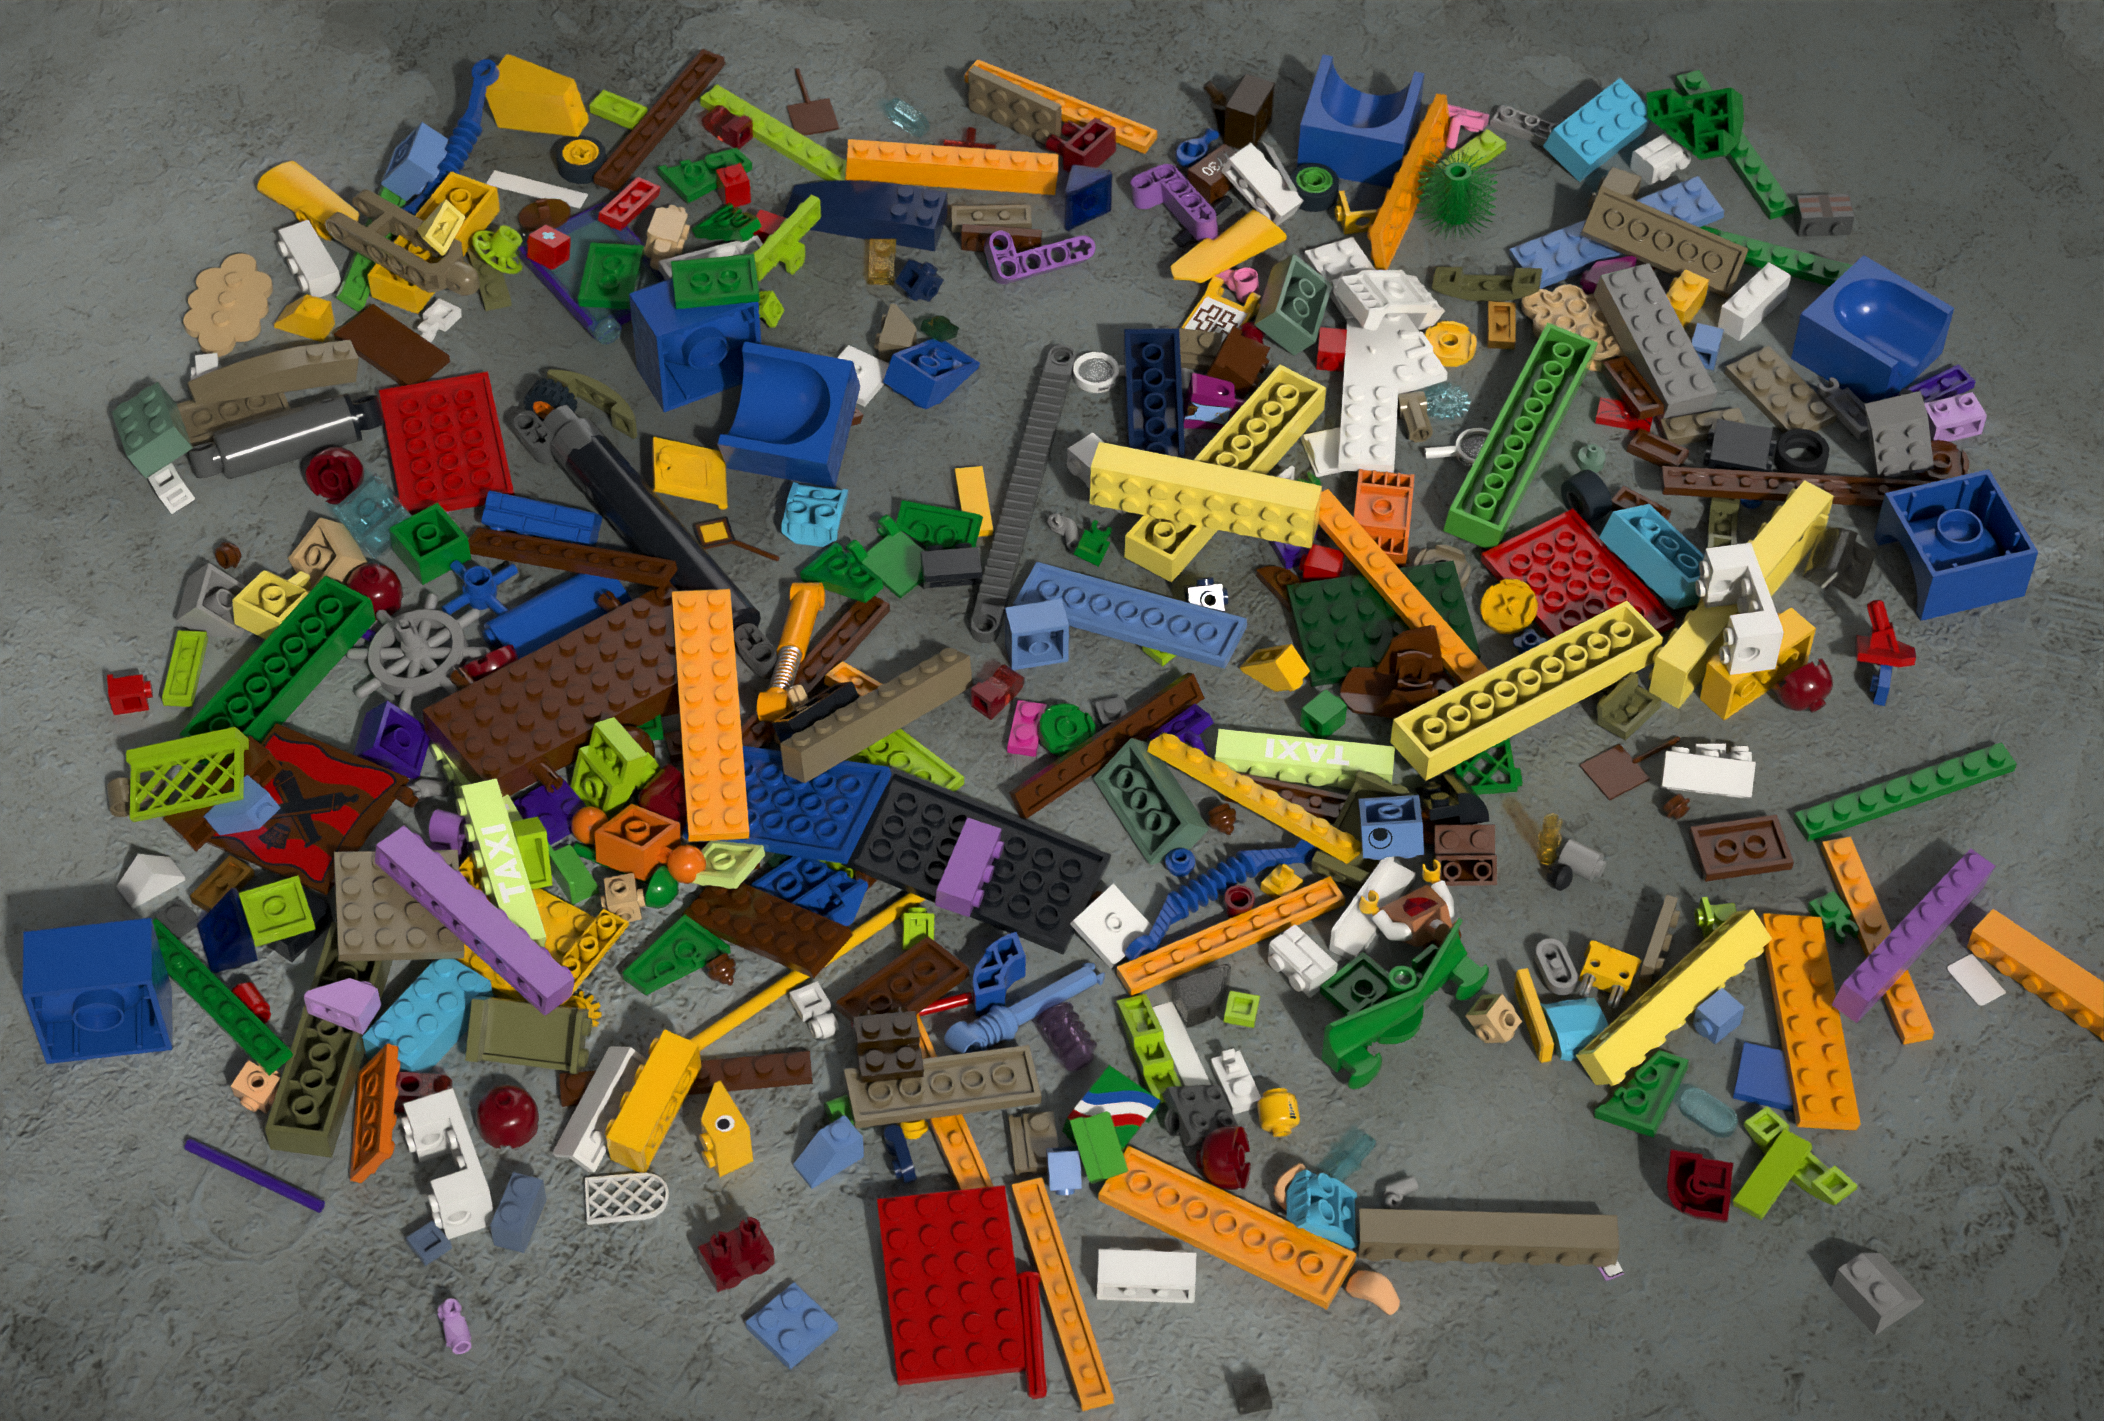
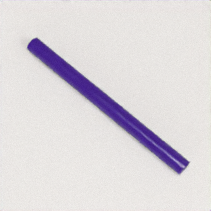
(254, 1175)

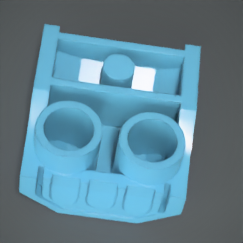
(813, 514)
(1573, 1025)
(1322, 1207)

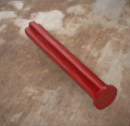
(1032, 1334)

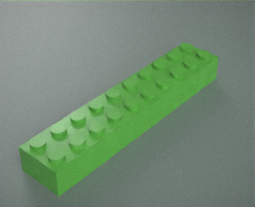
(1520, 437)

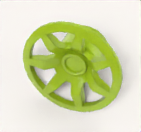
(502, 245)

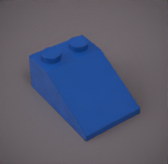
(929, 372)

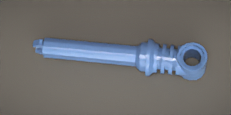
(1003, 1021)

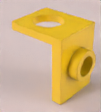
(1348, 219)

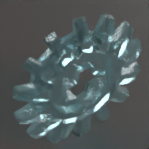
(1450, 409)

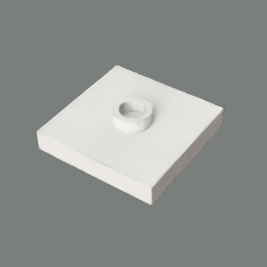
(869, 372)
(1111, 925)

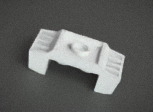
(1380, 292)

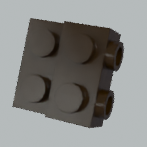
(887, 1045)

